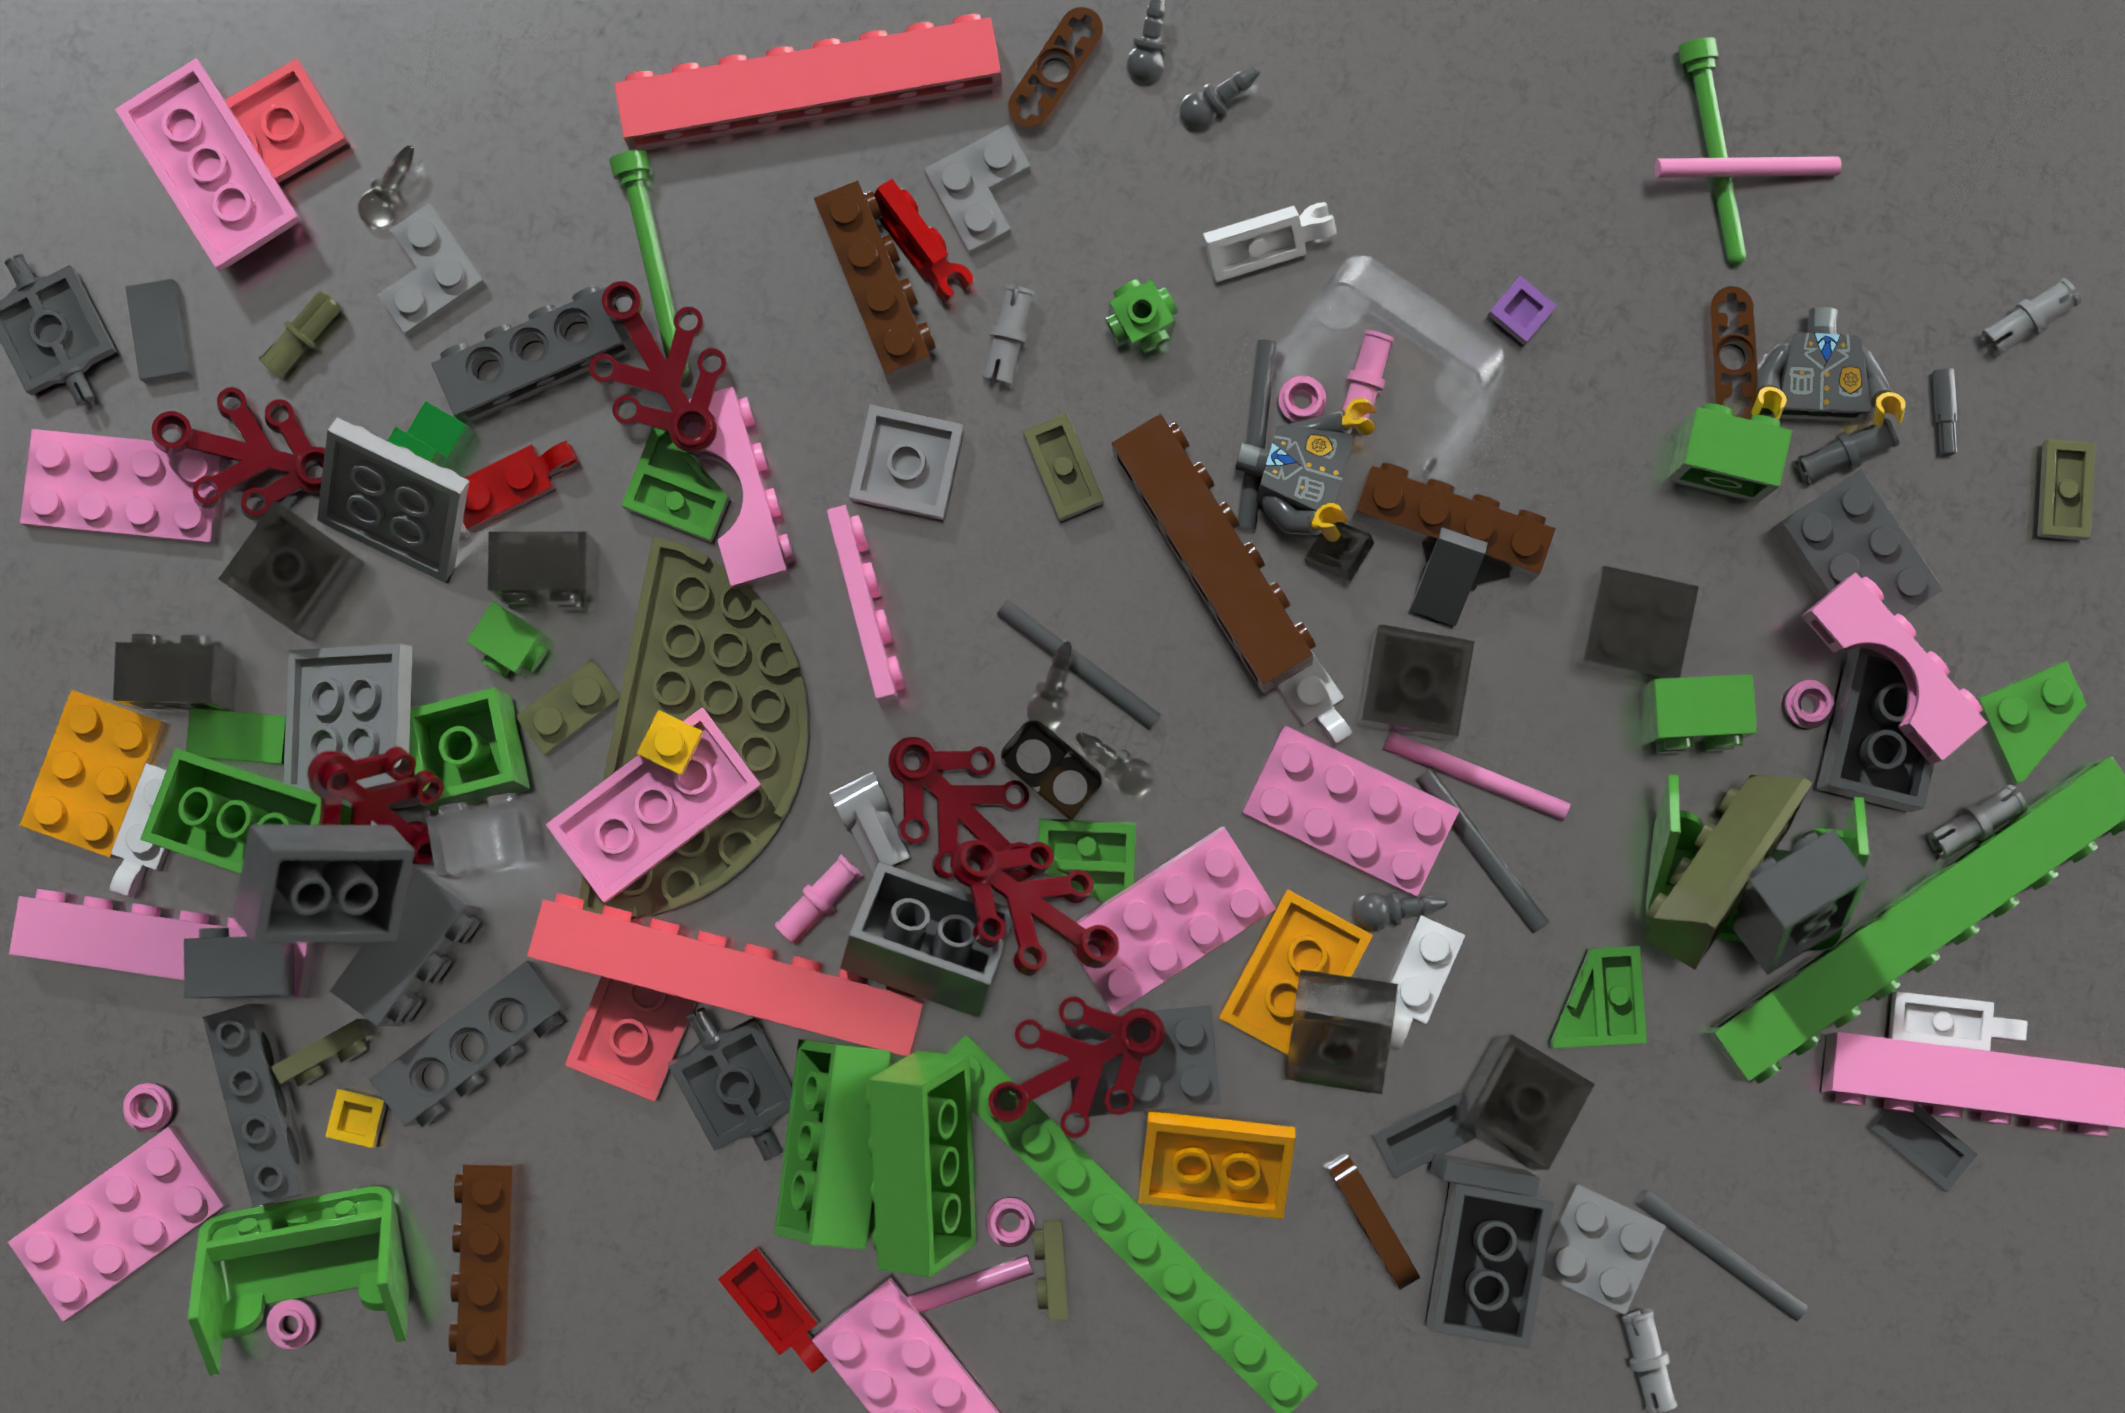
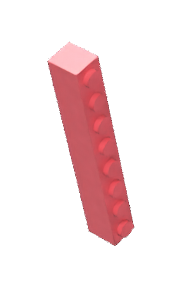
(808, 81)
(723, 976)

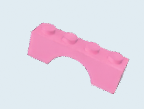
(752, 545)
(1936, 712)

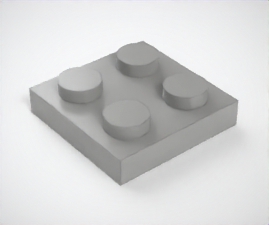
(906, 462)
(1600, 1248)

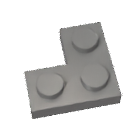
(965, 184)
(441, 272)

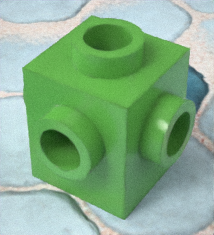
(1135, 331)

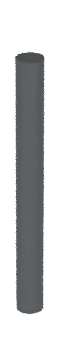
(1257, 429)
(1080, 665)
(1486, 854)
(1722, 1255)

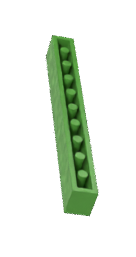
(1922, 922)
(1139, 1239)

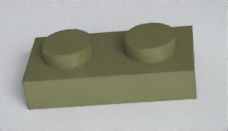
(1063, 467)
(2066, 489)
(569, 707)
(306, 1064)
(1053, 1290)

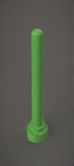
(1699, 59)
(632, 171)

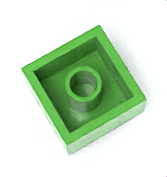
(1730, 452)
(1697, 711)
(469, 746)

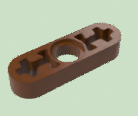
(1063, 33)
(1719, 322)
(1373, 1222)

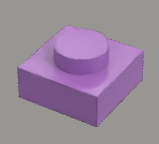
(1522, 310)

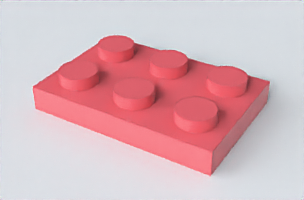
(286, 120)
(630, 1036)

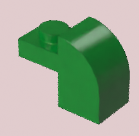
(434, 436)

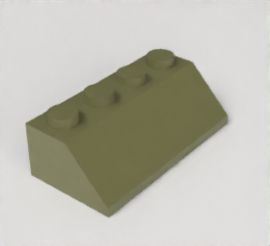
(1715, 880)

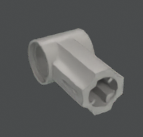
(868, 817)

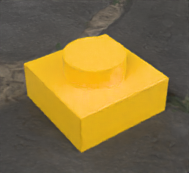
(670, 742)
(356, 1118)

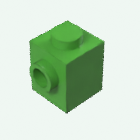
(508, 642)

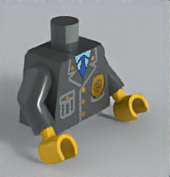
(1824, 376)
(1307, 469)

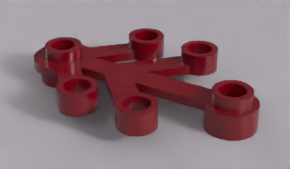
(663, 376)
(253, 455)
(336, 773)
(953, 801)
(1027, 901)
(1085, 1061)

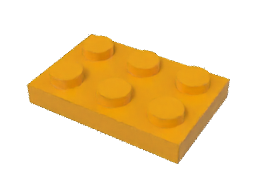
(91, 773)
(1294, 939)
(1216, 1165)

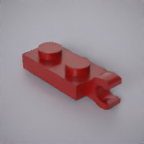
(919, 242)
(513, 482)
(773, 1307)

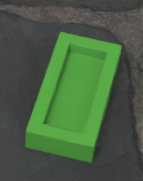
(236, 736)

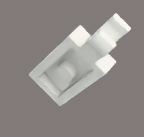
(1266, 240)
(1313, 697)
(138, 853)
(1422, 974)
(1950, 1021)

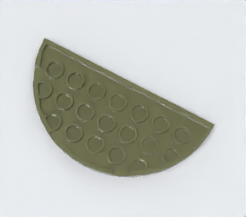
(721, 652)

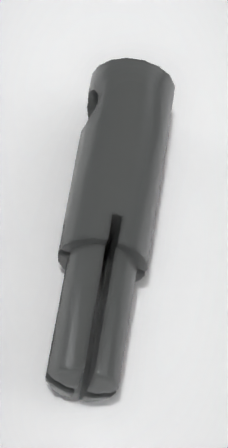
(1946, 409)

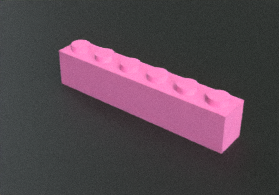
(120, 939)
(1974, 1081)

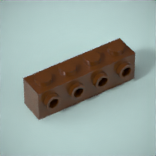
(873, 283)
(1420, 511)
(487, 1264)

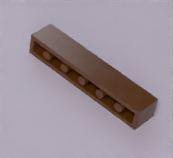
(1213, 553)

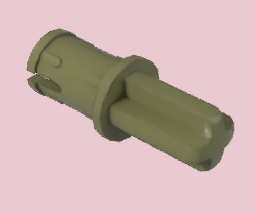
(300, 333)

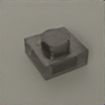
(1342, 556)

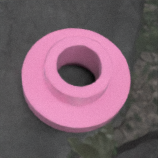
(1305, 385)
(1824, 702)
(133, 1107)
(1010, 1238)
(306, 1324)

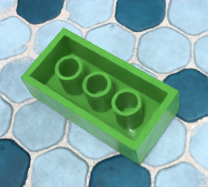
(210, 806)
(826, 1149)
(922, 1163)

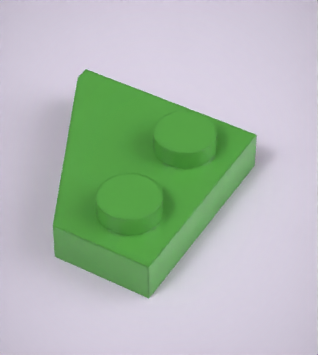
(675, 489)
(2031, 717)
(1092, 846)
(1605, 1001)

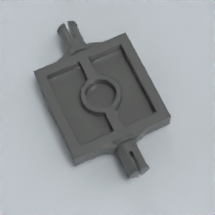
(51, 330)
(733, 1083)

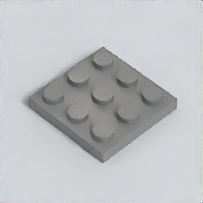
(392, 499)
(346, 703)

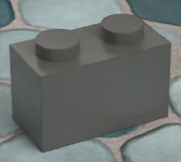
(236, 966)

